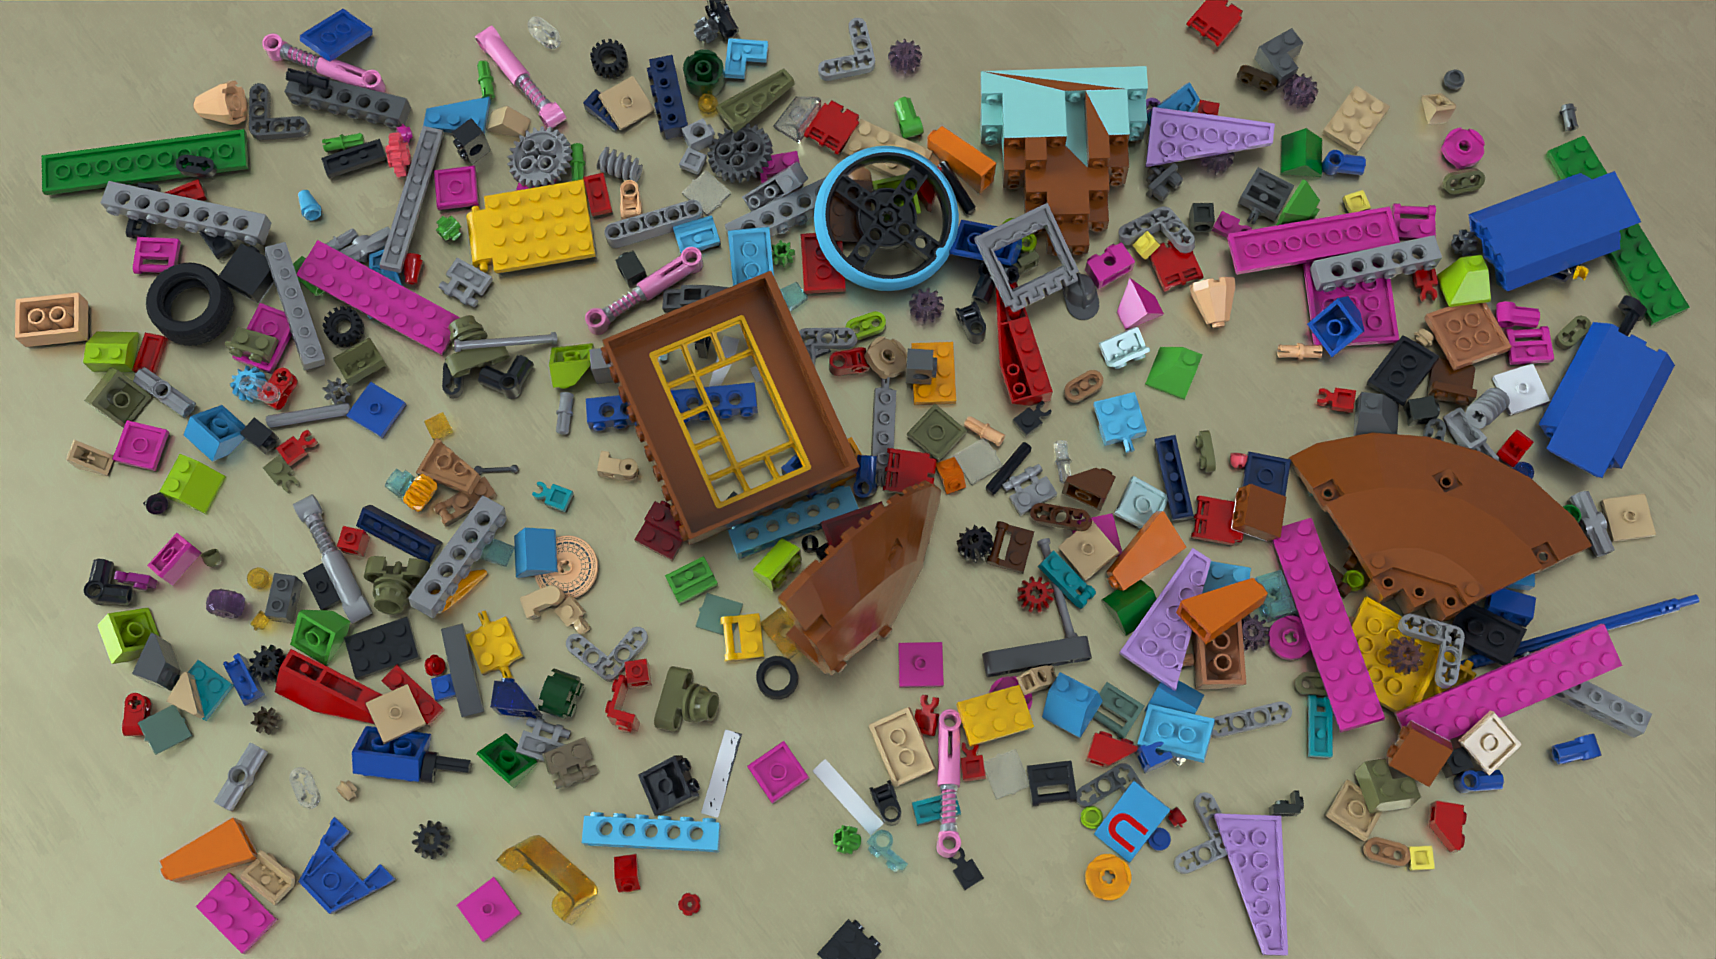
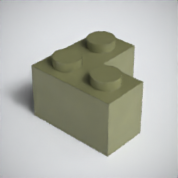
(1382, 791)

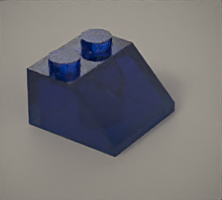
(511, 700)

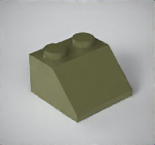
(118, 397)

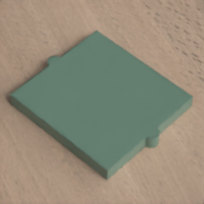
(715, 608)
(164, 729)

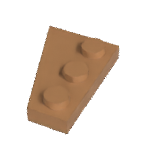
(448, 469)

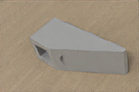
(776, 187)

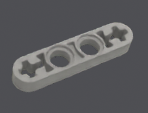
(1249, 721)

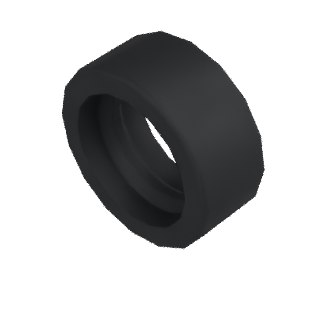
(765, 665)

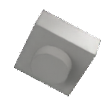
(692, 161)

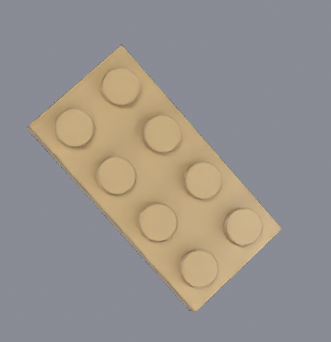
(870, 135)

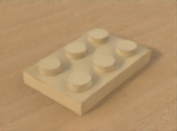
(1356, 120)
(902, 747)

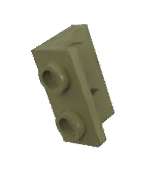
(252, 345)

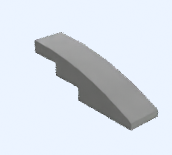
(1466, 434)

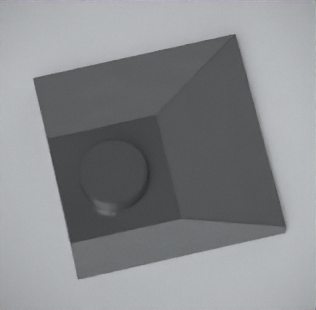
(1375, 414)

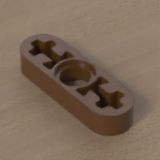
(1054, 510)

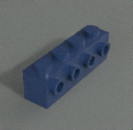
(669, 96)

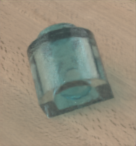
(399, 482)

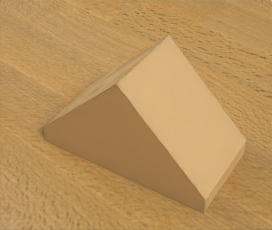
(1437, 108)
(508, 122)
(89, 458)
(186, 695)

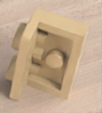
(269, 877)

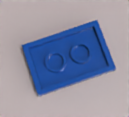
(336, 35)

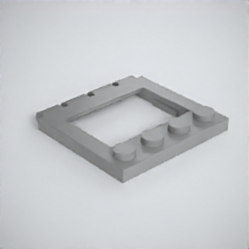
(1013, 231)

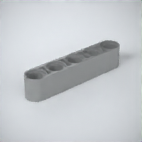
(644, 220)

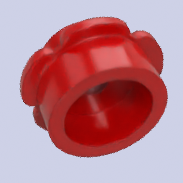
(438, 668)
(1177, 817)
(683, 904)

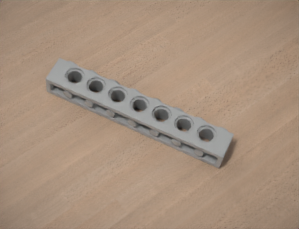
(118, 194)

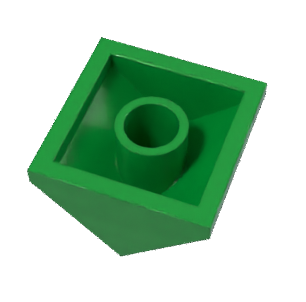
(1301, 154)
(1130, 605)
(505, 761)

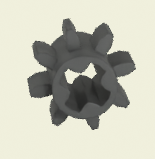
(706, 29)
(1464, 242)
(338, 396)

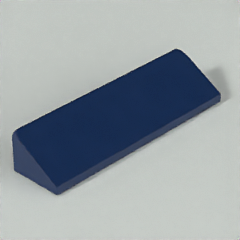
(1174, 478)
(398, 533)

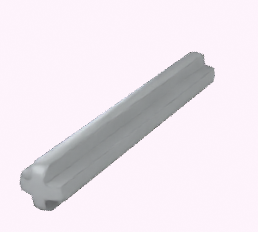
(307, 415)

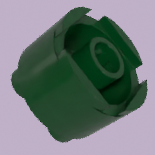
(704, 73)
(560, 694)

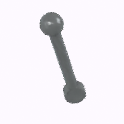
(514, 468)

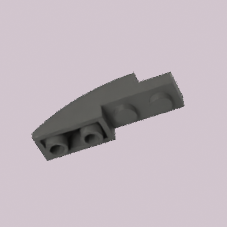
(687, 294)

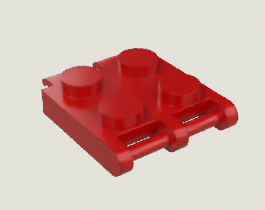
(1216, 20)
(832, 126)
(1174, 265)
(908, 469)
(1215, 521)

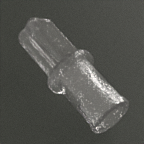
(1062, 460)

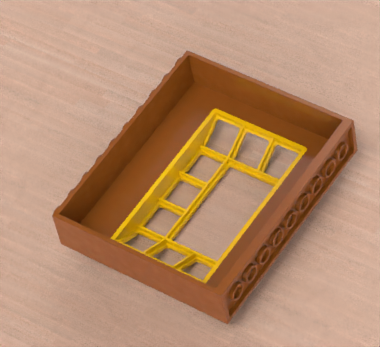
(788, 377)

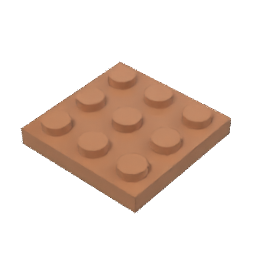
(1467, 334)

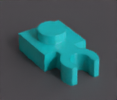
(556, 497)

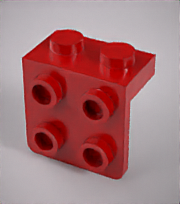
(625, 721)

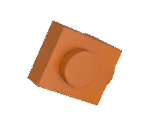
(951, 475)

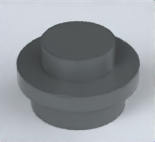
(1454, 79)

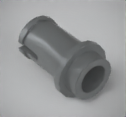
(1569, 116)

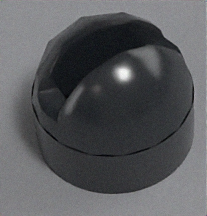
(815, 544)

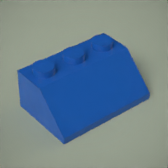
(966, 245)
(395, 760)

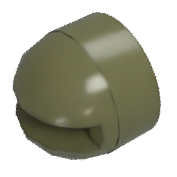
(211, 557)

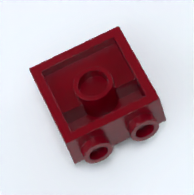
(660, 531)

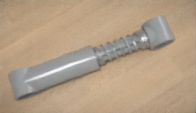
(352, 600)

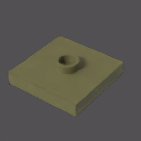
(936, 432)

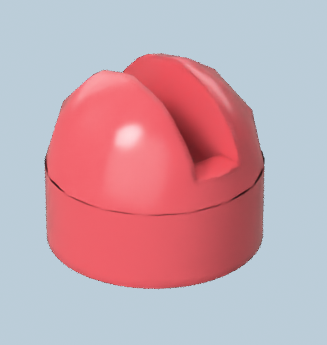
(1238, 459)

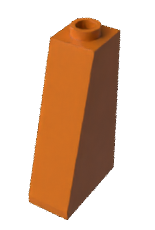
(963, 158)
(1147, 550)
(1221, 608)
(212, 852)

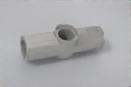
(366, 245)
(173, 398)
(1593, 524)
(232, 789)

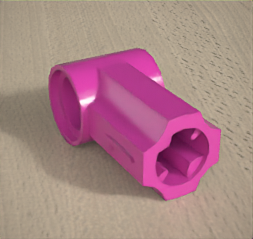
(1511, 315)

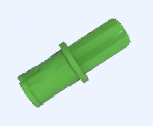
(485, 79)
(343, 142)
(578, 162)

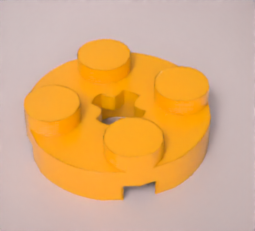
(1119, 883)

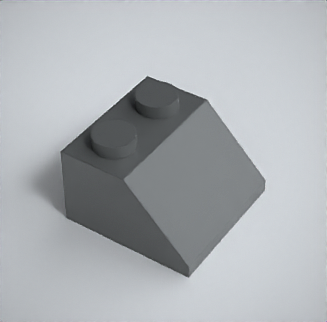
(158, 663)

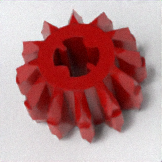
(1031, 601)

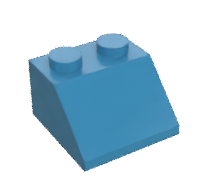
(215, 432)
(1071, 704)

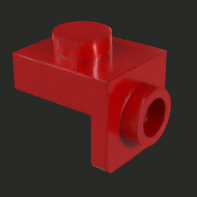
(1514, 448)
(626, 873)

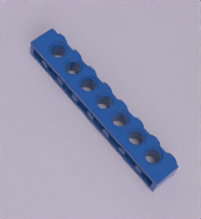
(724, 394)

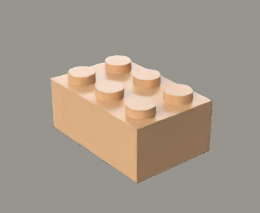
(51, 319)

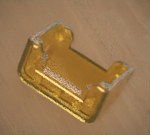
(574, 887)

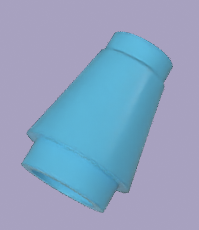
(309, 206)

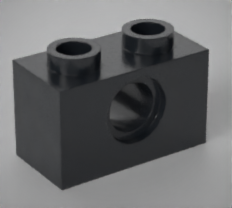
(470, 141)

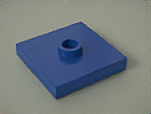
(376, 410)

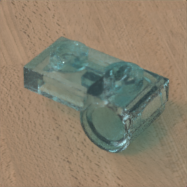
(894, 862)

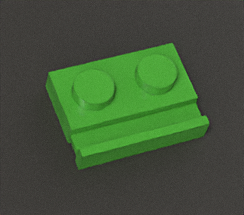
(691, 580)

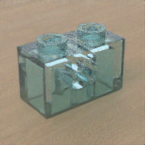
(1283, 604)

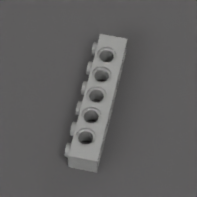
(774, 210)
(1424, 247)
(294, 306)
(435, 603)
(1605, 707)

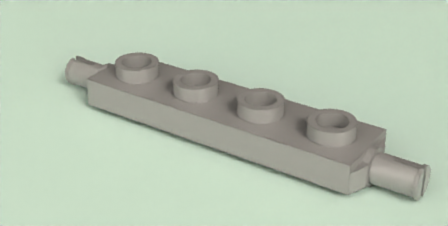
(883, 427)

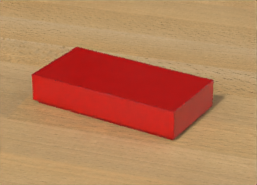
(150, 352)

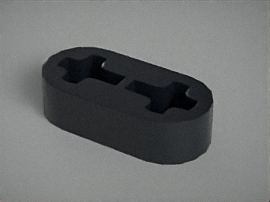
(195, 169)
(447, 383)

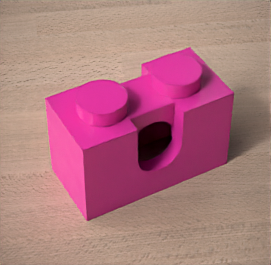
(1103, 274)

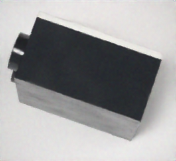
(248, 273)

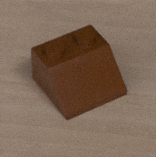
(1090, 487)

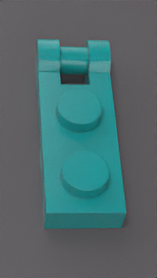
(1066, 579)
(1320, 728)

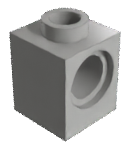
(698, 127)

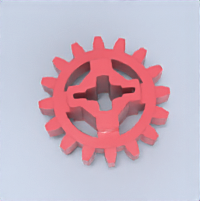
(398, 154)

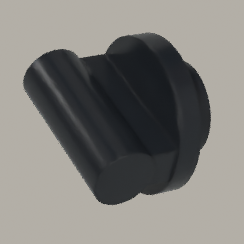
(156, 503)

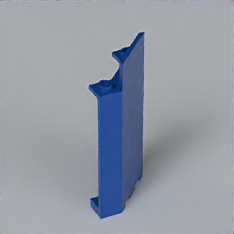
(1553, 228)
(1605, 399)

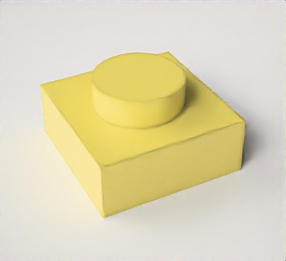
(1356, 202)
(1146, 245)
(1421, 858)

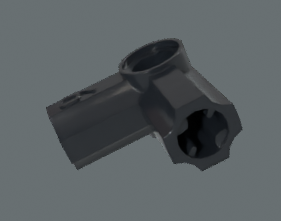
(719, 11)
(986, 285)
(515, 375)
(100, 579)

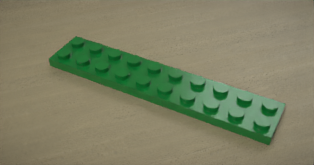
(140, 161)
(1636, 259)

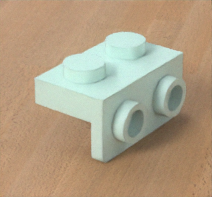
(1123, 348)

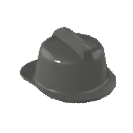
(1082, 298)

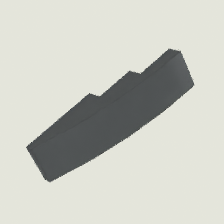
(462, 670)

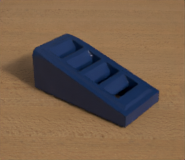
(593, 104)

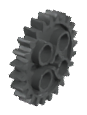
(740, 153)

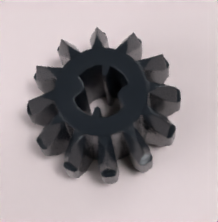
(975, 543)
(261, 660)
(439, 839)

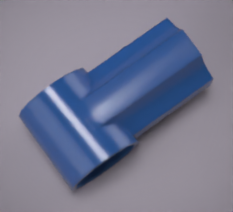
(1343, 163)
(867, 474)
(1580, 748)
(1479, 781)

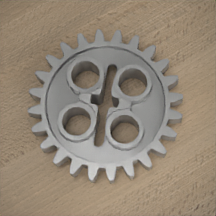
(540, 157)

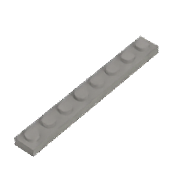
(411, 199)

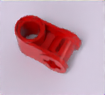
(850, 361)
(284, 386)
(134, 714)

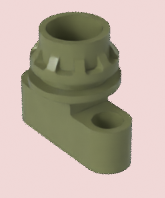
(468, 329)
(393, 583)
(684, 699)

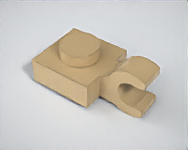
(571, 614)

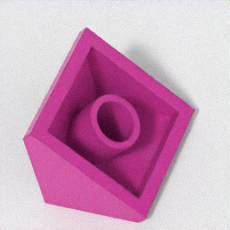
(174, 559)

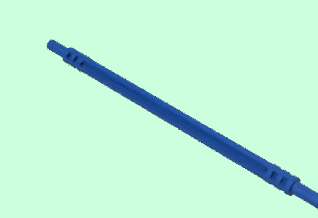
(1610, 623)

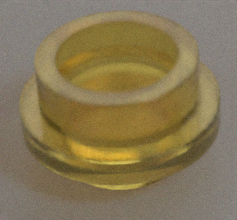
(707, 103)
(258, 578)
(260, 621)

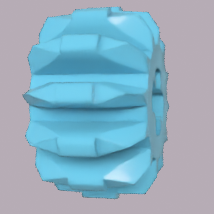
(254, 372)

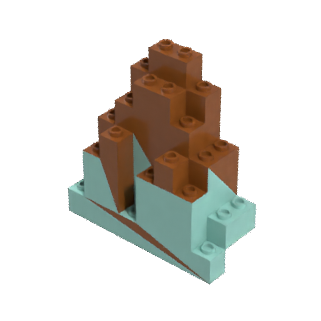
(1065, 139)

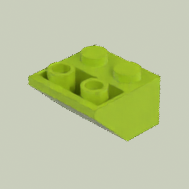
(778, 564)

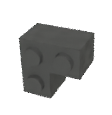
(1277, 55)

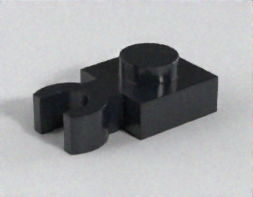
(1029, 420)
(966, 872)

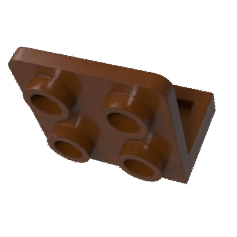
(1452, 384)

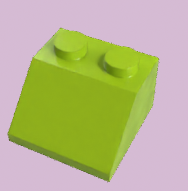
(111, 350)
(192, 484)
(126, 633)

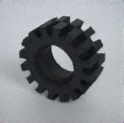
(609, 48)
(351, 334)

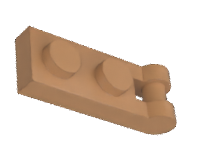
(463, 502)

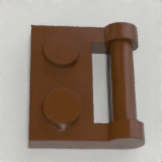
(1017, 549)

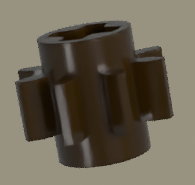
(270, 725)

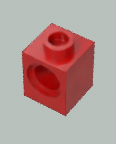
(353, 541)
(638, 673)

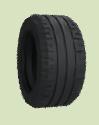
(173, 282)

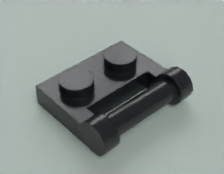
(1048, 776)

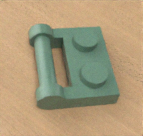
(1120, 705)

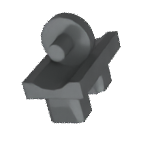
(1160, 179)

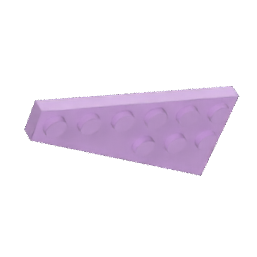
(1192, 135)
(1162, 636)
(1258, 864)

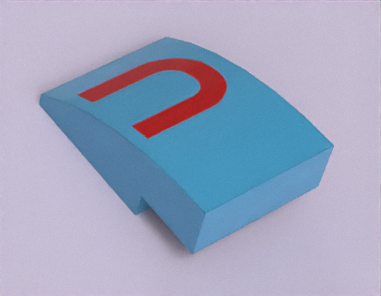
(1132, 821)

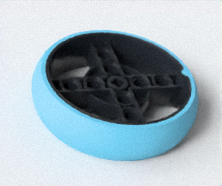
(838, 184)

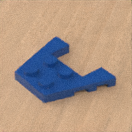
(332, 880)

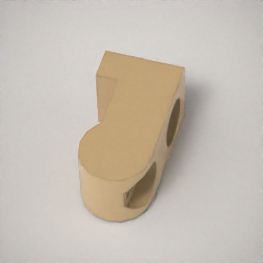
(616, 468)
(541, 599)
(1036, 679)

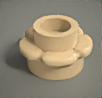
(1423, 337)
(346, 790)

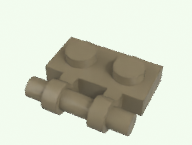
(567, 756)

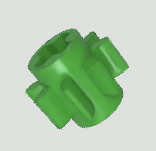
(448, 228)
(782, 248)
(847, 839)

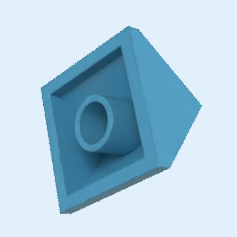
(535, 552)
(1183, 699)

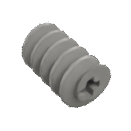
(619, 166)
(1487, 407)

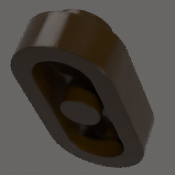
(1252, 76)

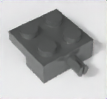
(1265, 195)

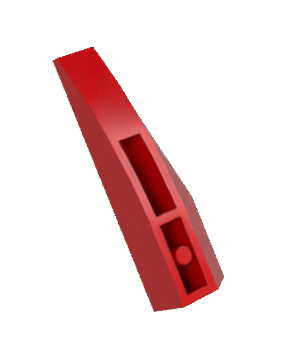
(1020, 357)
(323, 689)

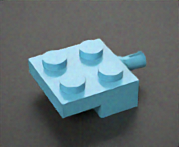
(1120, 420)

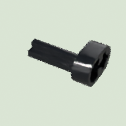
(1634, 312)
(433, 761)

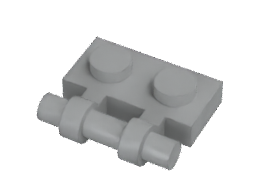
(469, 277)
(1038, 492)
(534, 745)

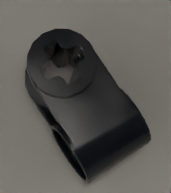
(970, 319)
(886, 799)

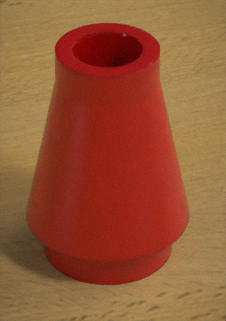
(412, 268)

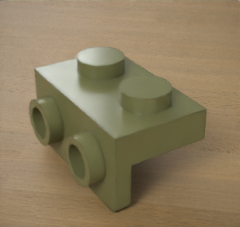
(359, 361)

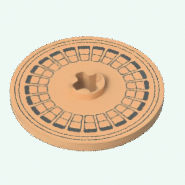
(582, 565)

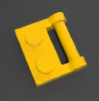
(750, 637)

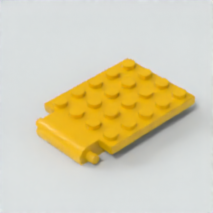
(531, 228)
(1374, 630)

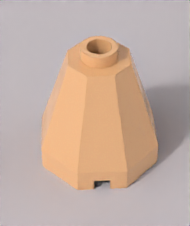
(222, 103)
(1214, 299)

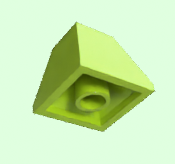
(1465, 281)
(569, 364)

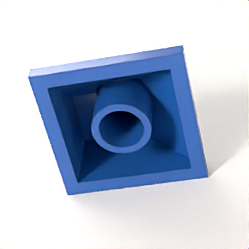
(1337, 325)

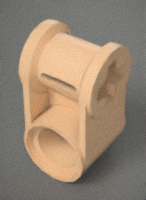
(630, 204)

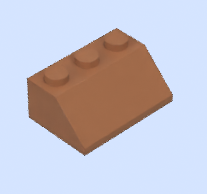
(1220, 661)

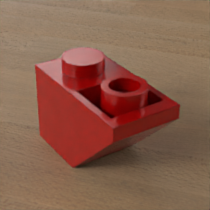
(1108, 751)
(1447, 823)

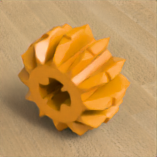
(420, 492)

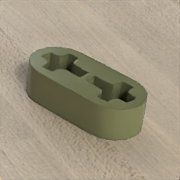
(1570, 329)

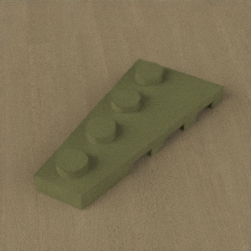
(749, 103)

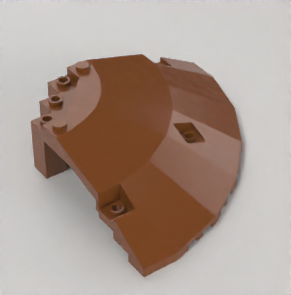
(1429, 539)
(862, 581)

